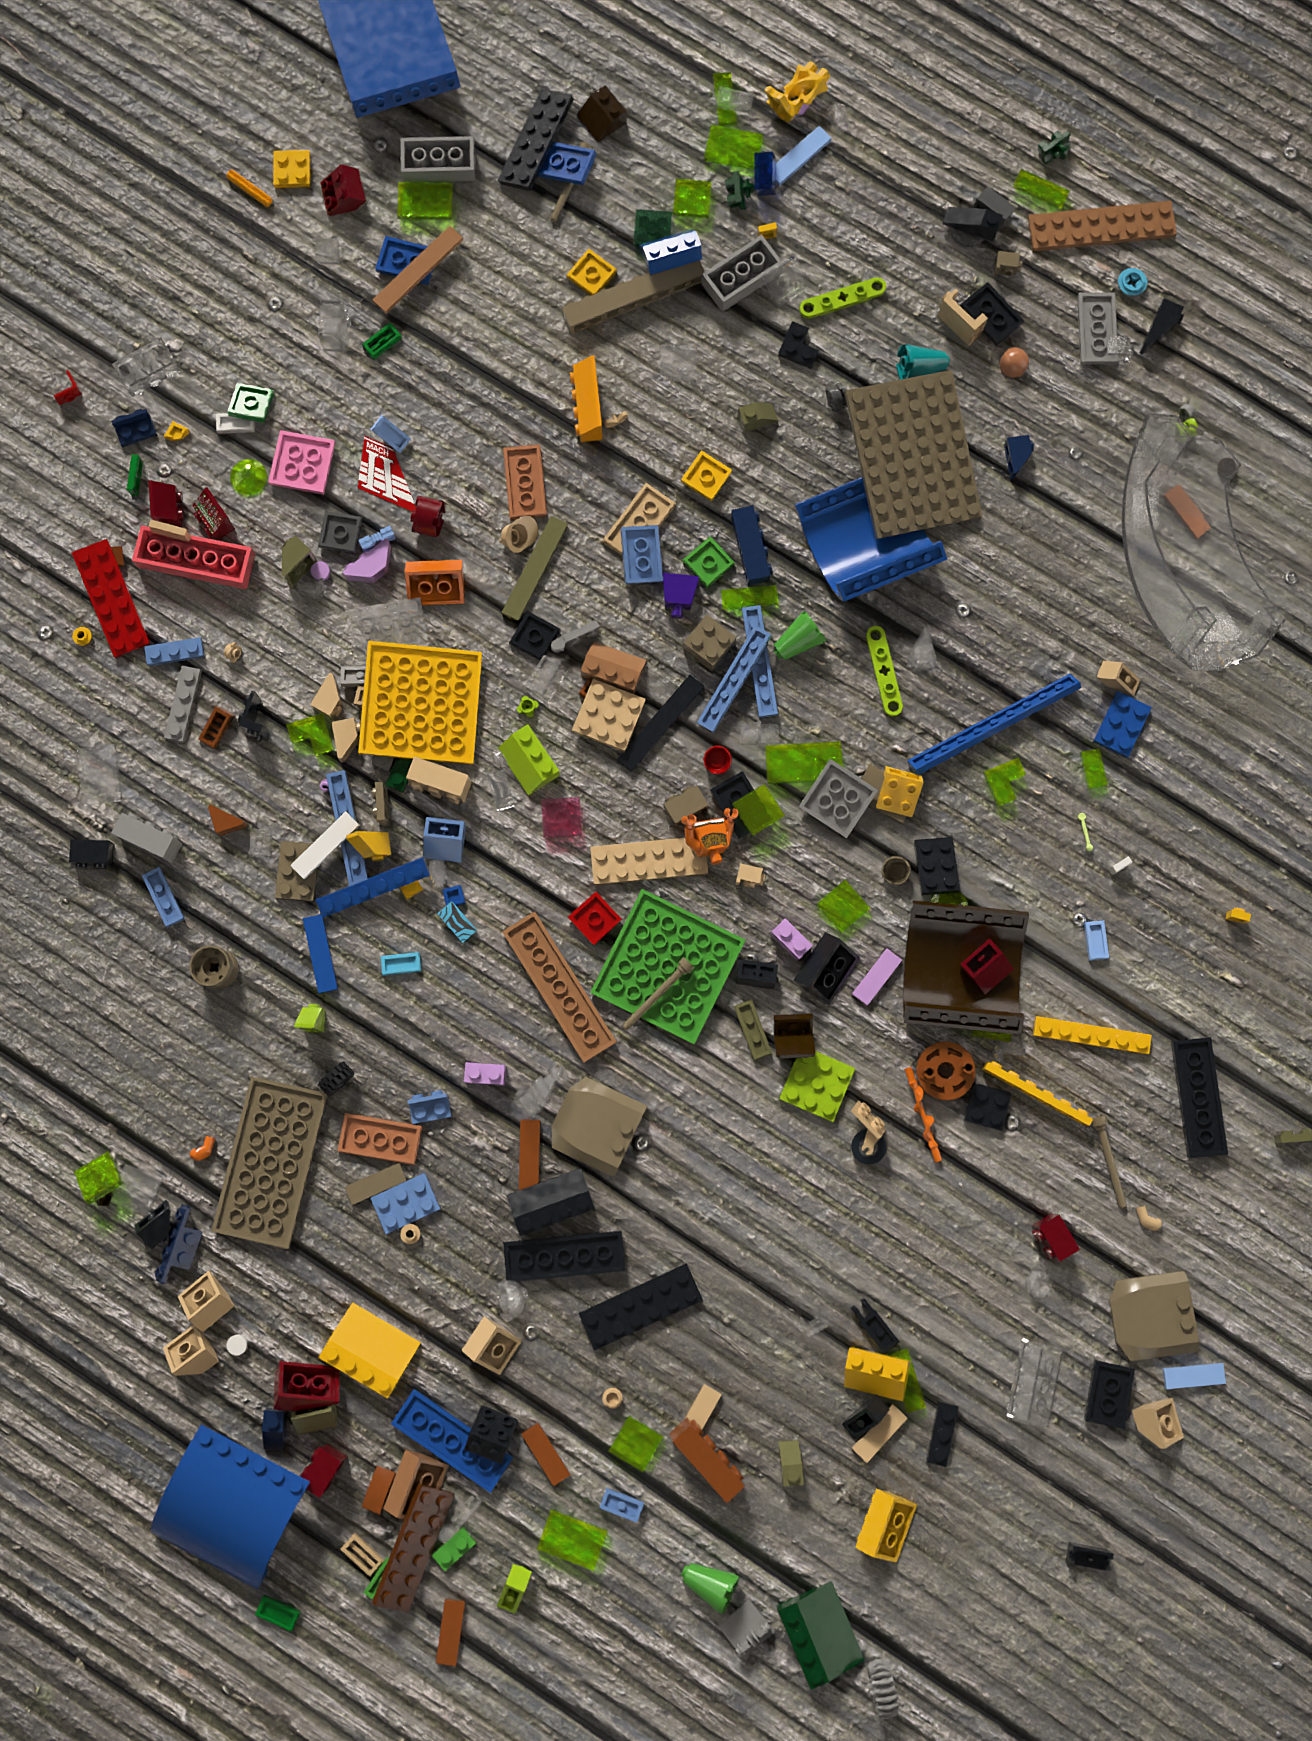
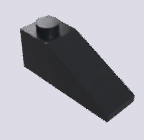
(974, 221)
(1163, 323)

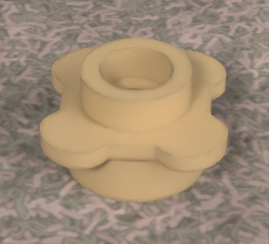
(232, 652)

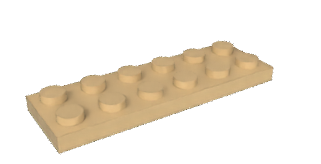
(645, 861)

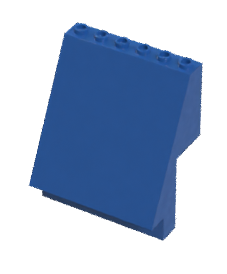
(389, 51)

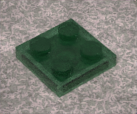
(651, 226)

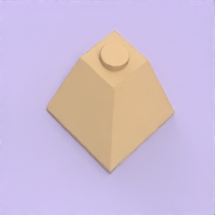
(190, 1353)
(1159, 1422)

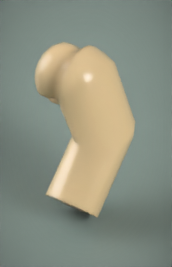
(1147, 1221)

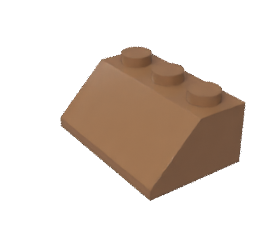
(613, 667)
(412, 1470)

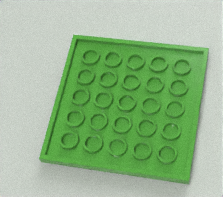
(649, 953)

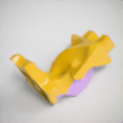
(804, 85)

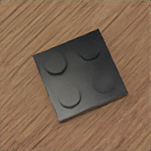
(987, 1106)

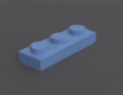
(174, 651)
(163, 897)

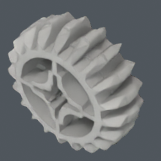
(883, 1689)

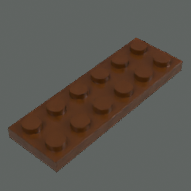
(413, 1548)

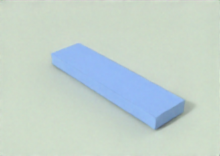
(801, 154)

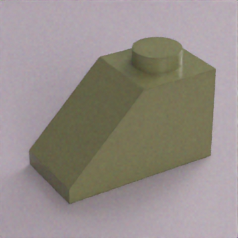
(756, 416)
(790, 1463)

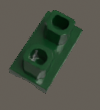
(1056, 148)
(741, 190)

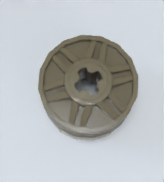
(203, 967)

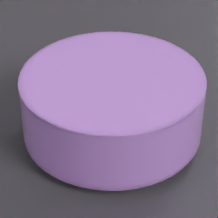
(319, 570)

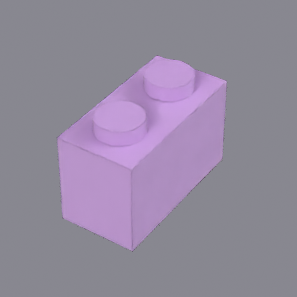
(791, 939)
(485, 1074)

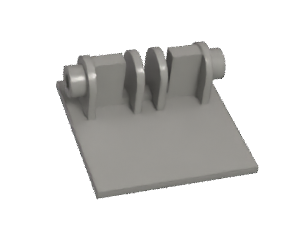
(746, 1629)

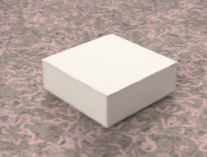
(1119, 866)

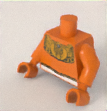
(709, 836)

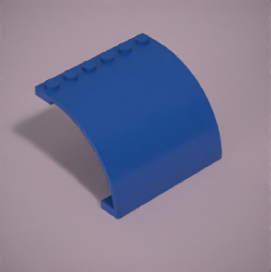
(846, 548)
(227, 1506)

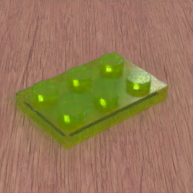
(732, 147)
(425, 201)
(572, 1539)

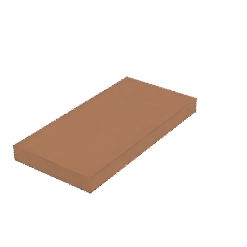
(524, 482)
(380, 1139)

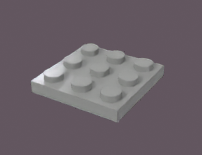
(838, 798)

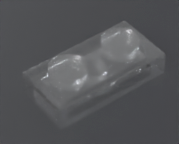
(734, 100)

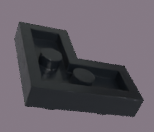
(794, 349)

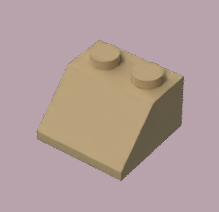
(205, 1301)
(491, 1345)

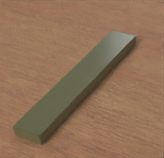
(534, 569)

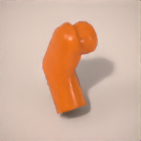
(204, 1151)

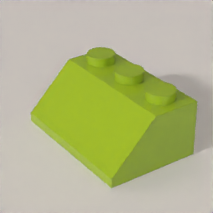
(528, 760)

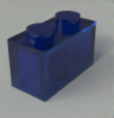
(765, 173)

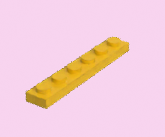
(1092, 1035)
(1045, 1096)

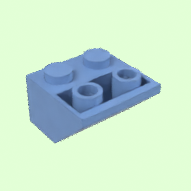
(443, 839)

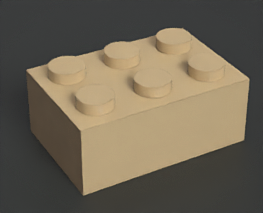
(438, 781)

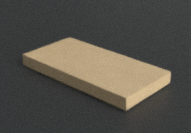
(646, 509)

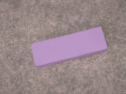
(876, 977)

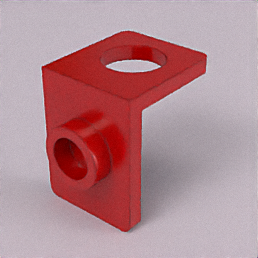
(69, 394)

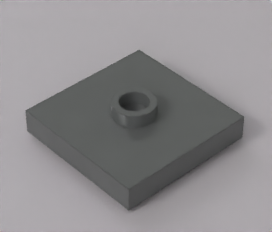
(340, 532)

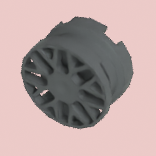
(836, 397)

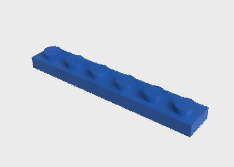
(373, 887)

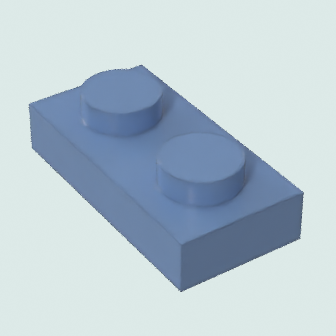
(621, 1505)

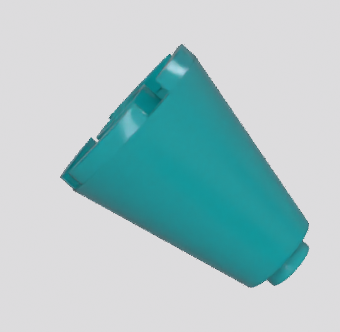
(920, 361)

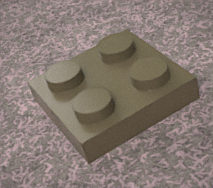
(381, 811)

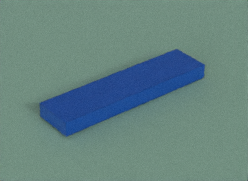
(320, 954)

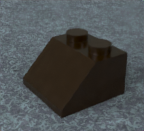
(602, 114)

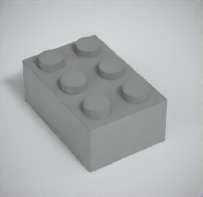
(147, 837)

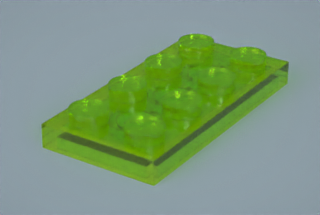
(799, 761)

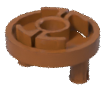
(962, 1069)

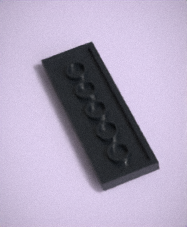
(536, 139)
(1199, 1097)
(564, 1256)
(640, 1306)

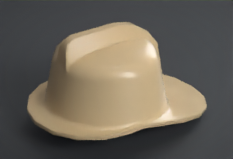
(519, 534)

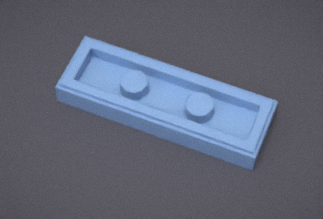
(1194, 1375)

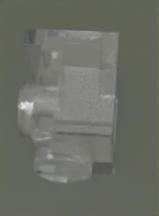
(263, 850)

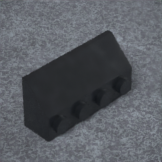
(550, 1202)

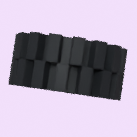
(336, 1079)

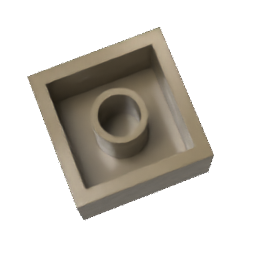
(709, 642)

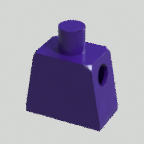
(679, 592)

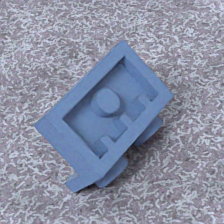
(430, 1107)

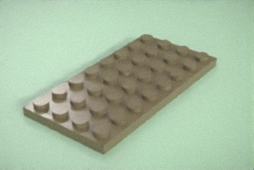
(269, 1162)

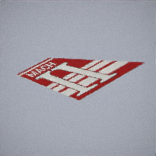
(382, 474)

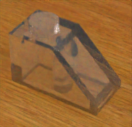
(922, 653)

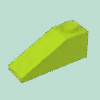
(311, 1019)

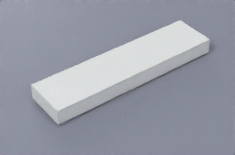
(324, 845)

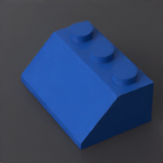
(672, 251)

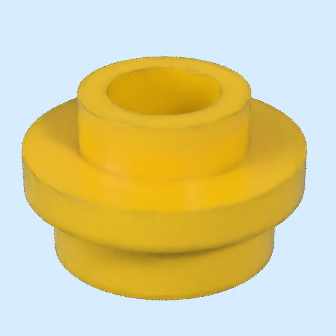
(82, 641)

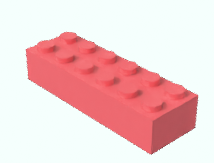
(196, 559)

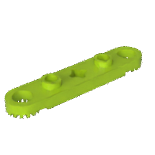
(830, 301)
(880, 658)

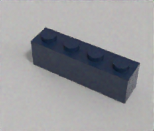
(750, 545)

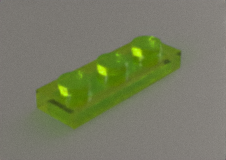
(725, 116)
(1041, 188)
(749, 597)
(913, 1396)

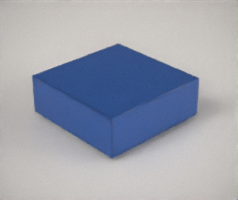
(454, 894)

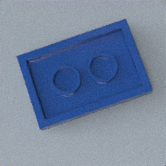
(568, 163)
(397, 255)
(1122, 724)

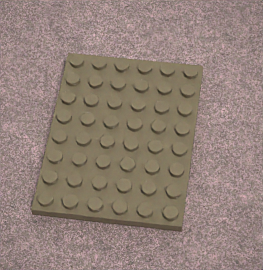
(913, 454)

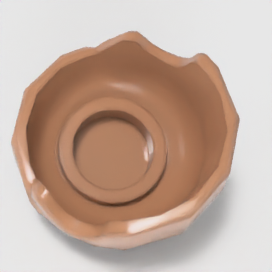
(1014, 362)

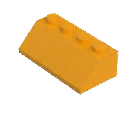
(587, 400)

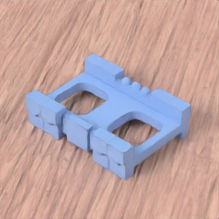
(367, 543)

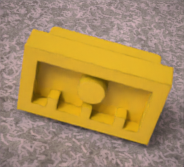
(899, 791)

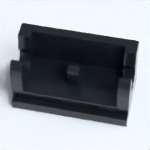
(756, 974)
(1089, 1556)

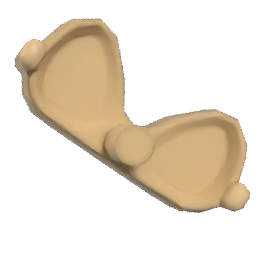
(615, 421)

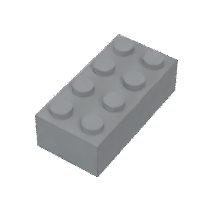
(438, 159)
(740, 273)

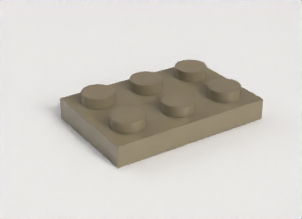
(289, 883)

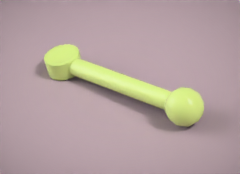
(1081, 817)

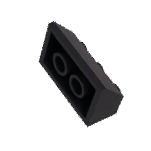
(827, 968)

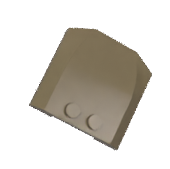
(596, 1125)
(1153, 1316)

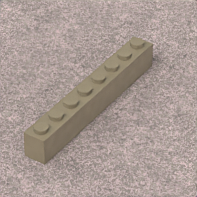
(629, 296)

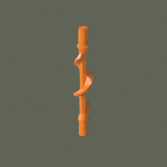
(927, 1119)

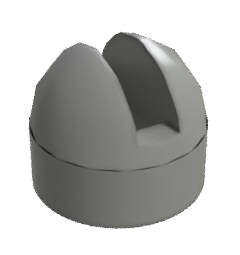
(1186, 411)

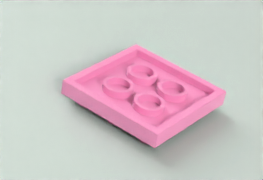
(302, 462)

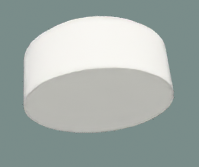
(237, 1344)

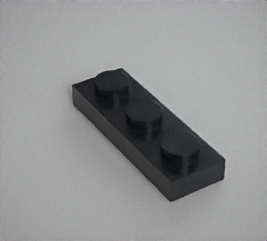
(942, 1434)

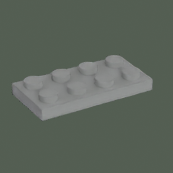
(1095, 327)

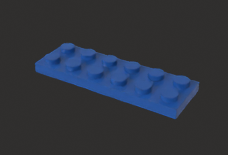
(446, 1438)

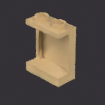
(959, 320)

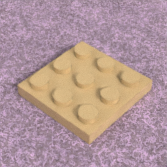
(608, 715)

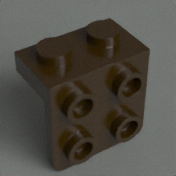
(794, 1036)

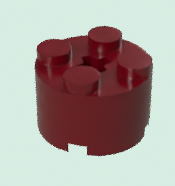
(428, 516)

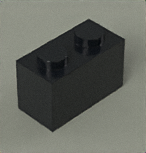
(91, 853)

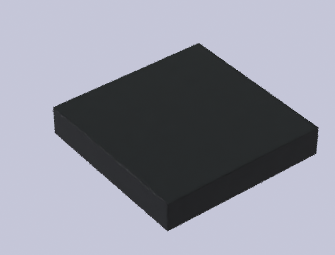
(534, 636)

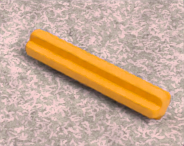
(249, 188)

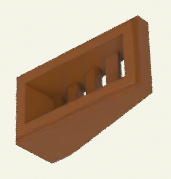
(210, 723)

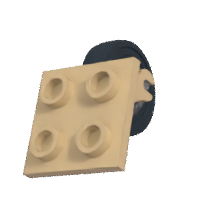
(868, 1144)

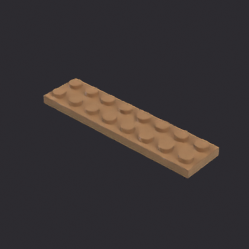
(1101, 226)
(559, 987)

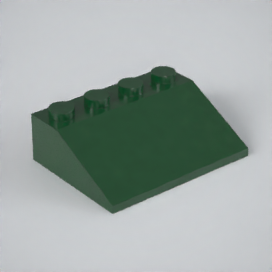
(820, 1634)

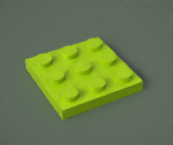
(817, 1085)

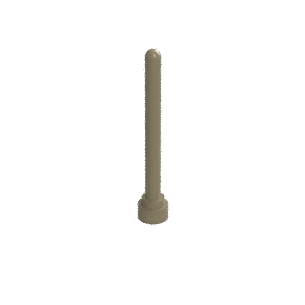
(567, 188)
(683, 968)
(1100, 1125)

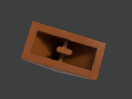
(224, 822)

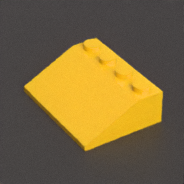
(370, 1350)

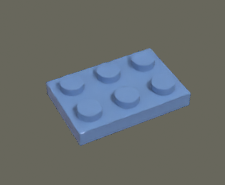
(641, 554)
(405, 1203)

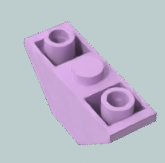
(371, 564)

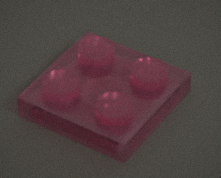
(561, 817)

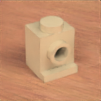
(750, 876)

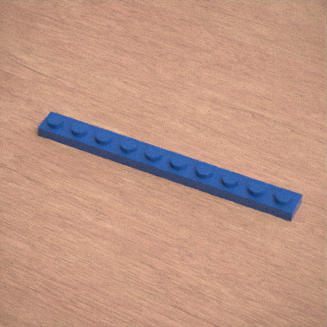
(994, 724)

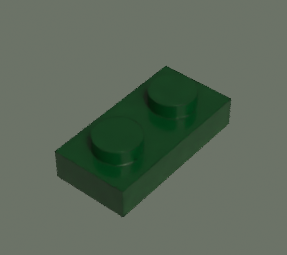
(397, 777)

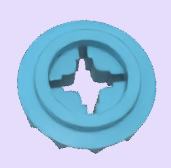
(1135, 275)

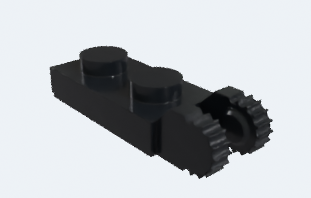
(876, 1328)

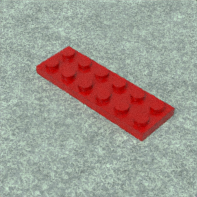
(111, 598)

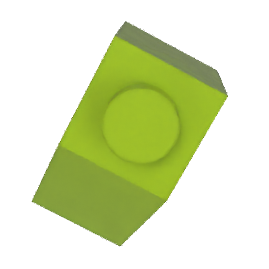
(514, 1588)

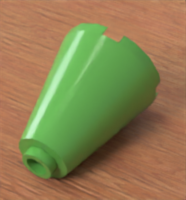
(799, 637)
(711, 1585)

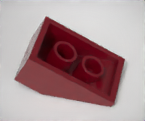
(305, 1386)

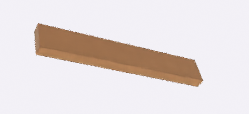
(417, 269)

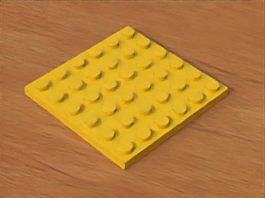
(420, 702)

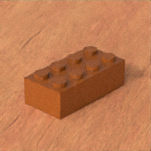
(707, 1460)

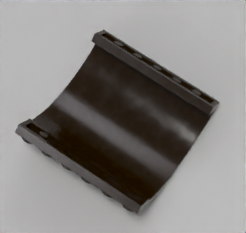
(938, 989)

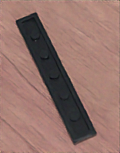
(660, 723)

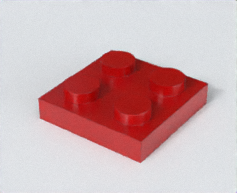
(594, 918)

